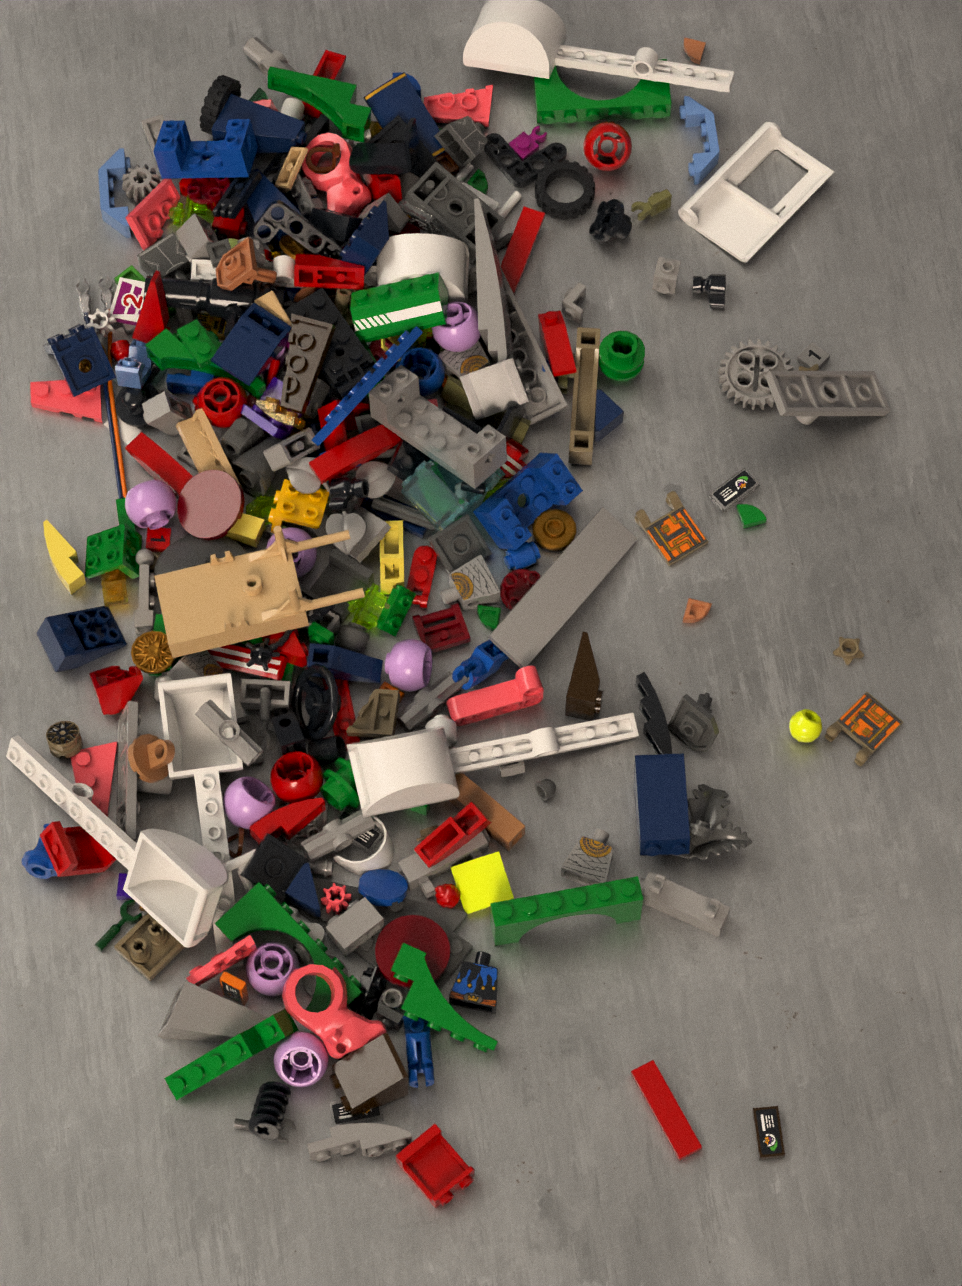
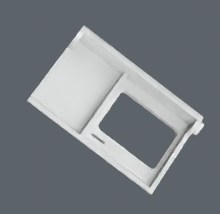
(735, 218)

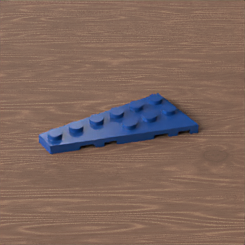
(365, 385)

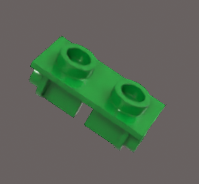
(392, 618)

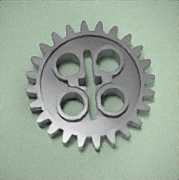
(734, 372)

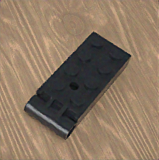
(340, 371)

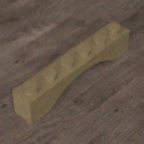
(584, 396)

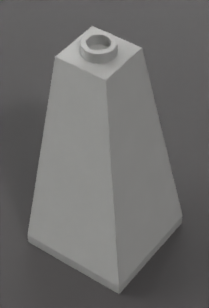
(205, 1016)

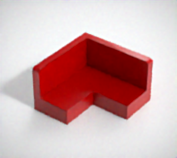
(339, 435)

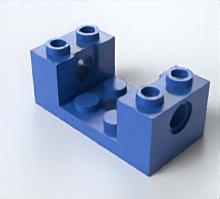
(185, 158)
(543, 483)

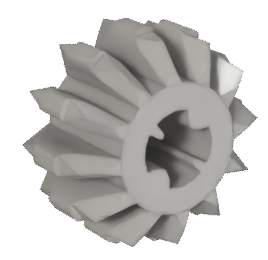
(139, 182)

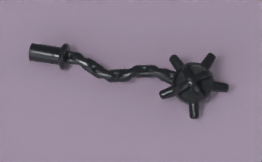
(262, 652)

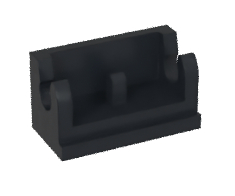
(335, 223)

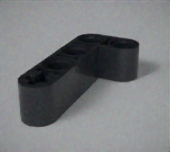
(301, 236)

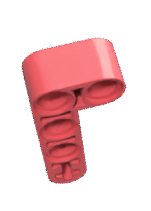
(498, 699)

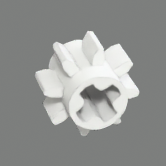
(107, 324)

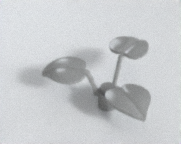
(379, 481)

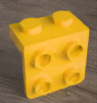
(298, 507)

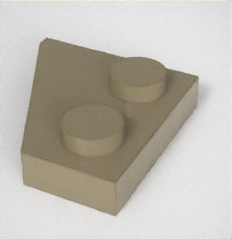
(378, 716)

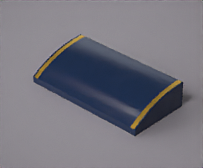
(401, 99)

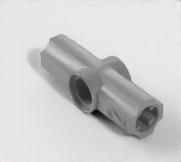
(264, 56)
(428, 702)
(240, 743)
(336, 835)

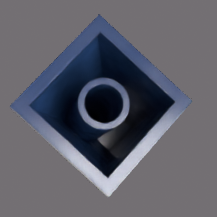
(272, 129)
(259, 201)

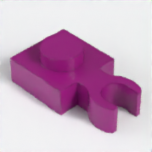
(527, 145)

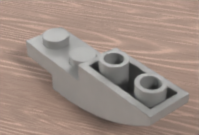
(370, 1137)

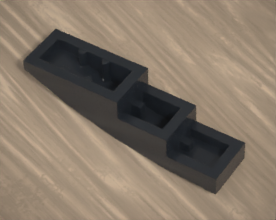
(656, 727)

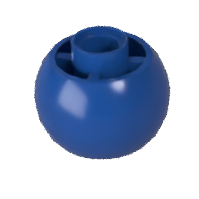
(424, 364)

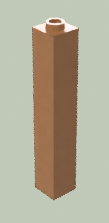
(504, 827)

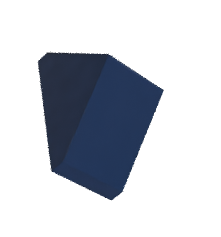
(607, 415)
(303, 892)

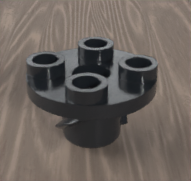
(610, 222)
(130, 401)

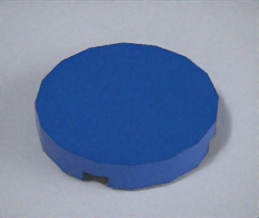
(383, 887)

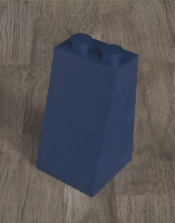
(661, 804)

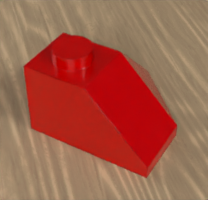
(115, 687)

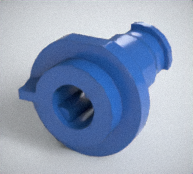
(38, 862)

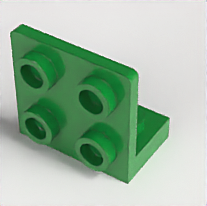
(112, 551)

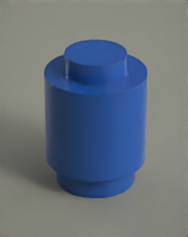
(522, 557)

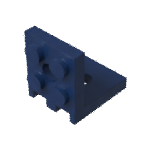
(71, 349)

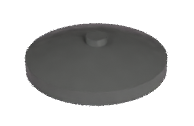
(194, 551)

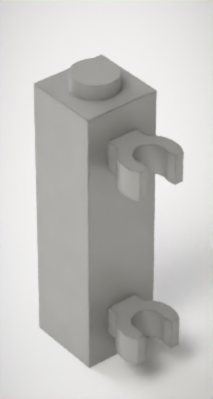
(419, 874)
(684, 904)

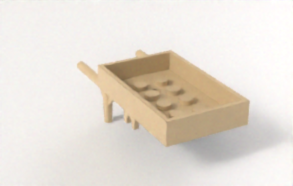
(240, 596)

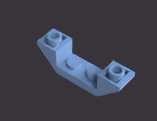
(697, 115)
(110, 171)
(136, 368)

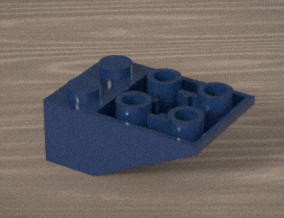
(368, 238)
(252, 344)
(79, 637)

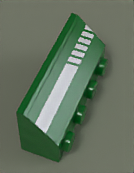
(399, 307)

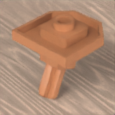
(241, 267)

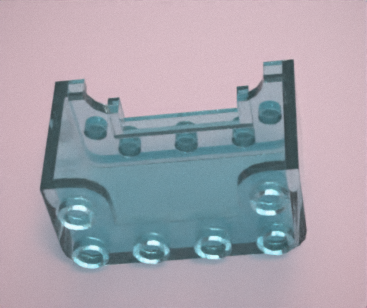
(433, 493)

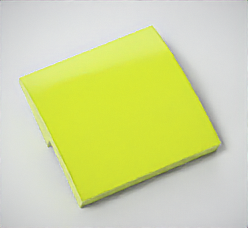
(482, 882)

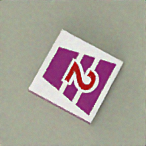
(128, 301)

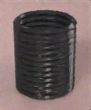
(327, 749)

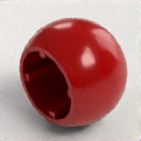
(592, 155)
(226, 413)
(296, 777)

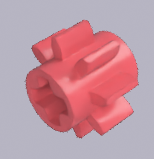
(336, 905)

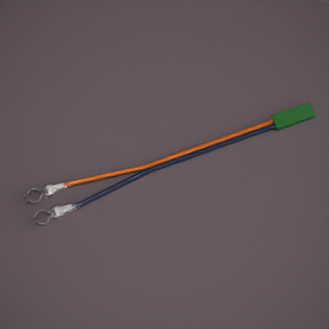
(84, 301)

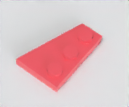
(452, 107)
(152, 212)
(56, 397)
(96, 769)
(222, 961)

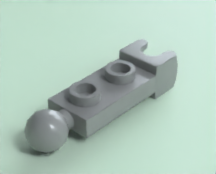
(144, 616)

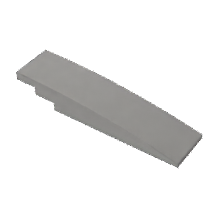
(491, 295)
(545, 395)
(562, 588)

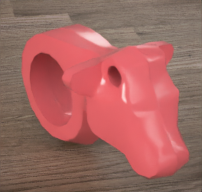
(343, 186)
(337, 1026)

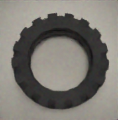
(216, 100)
(568, 170)

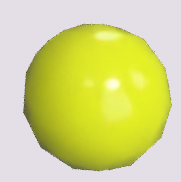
(805, 726)

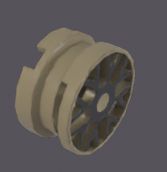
(64, 740)

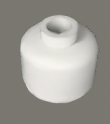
(449, 726)

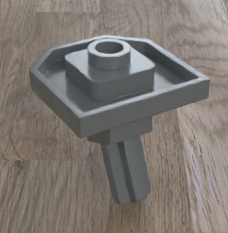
(694, 722)

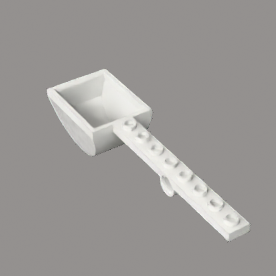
(530, 41)
(400, 259)
(203, 756)
(421, 768)
(166, 873)

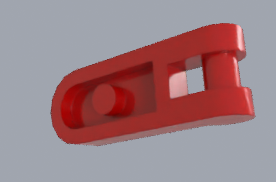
(422, 574)

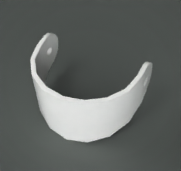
(380, 860)

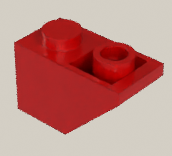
(292, 649)

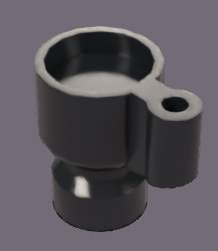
(714, 286)
(344, 489)

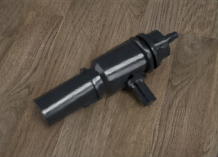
(215, 300)

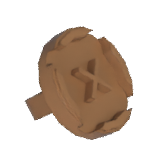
(151, 757)

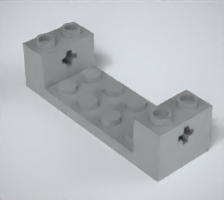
(434, 430)

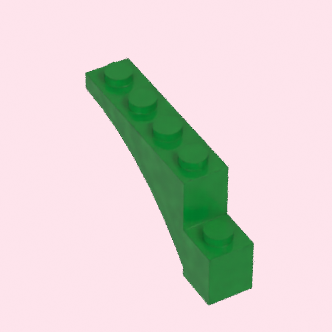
(329, 96)
(169, 352)
(428, 1003)
(231, 1054)

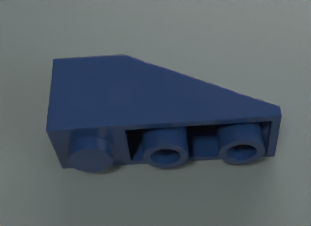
(345, 663)

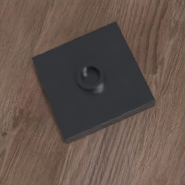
(274, 865)

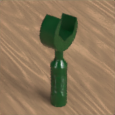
(115, 929)

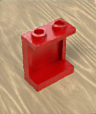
(74, 850)
(435, 1167)

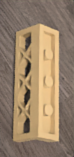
(203, 444)

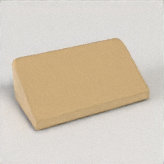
(290, 168)
(271, 304)

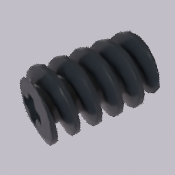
(269, 1110)

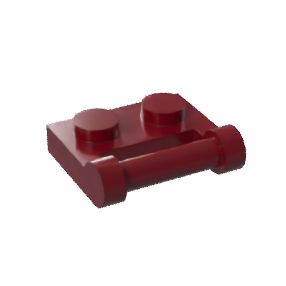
(445, 634)

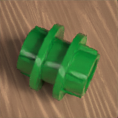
(621, 355)
(340, 786)

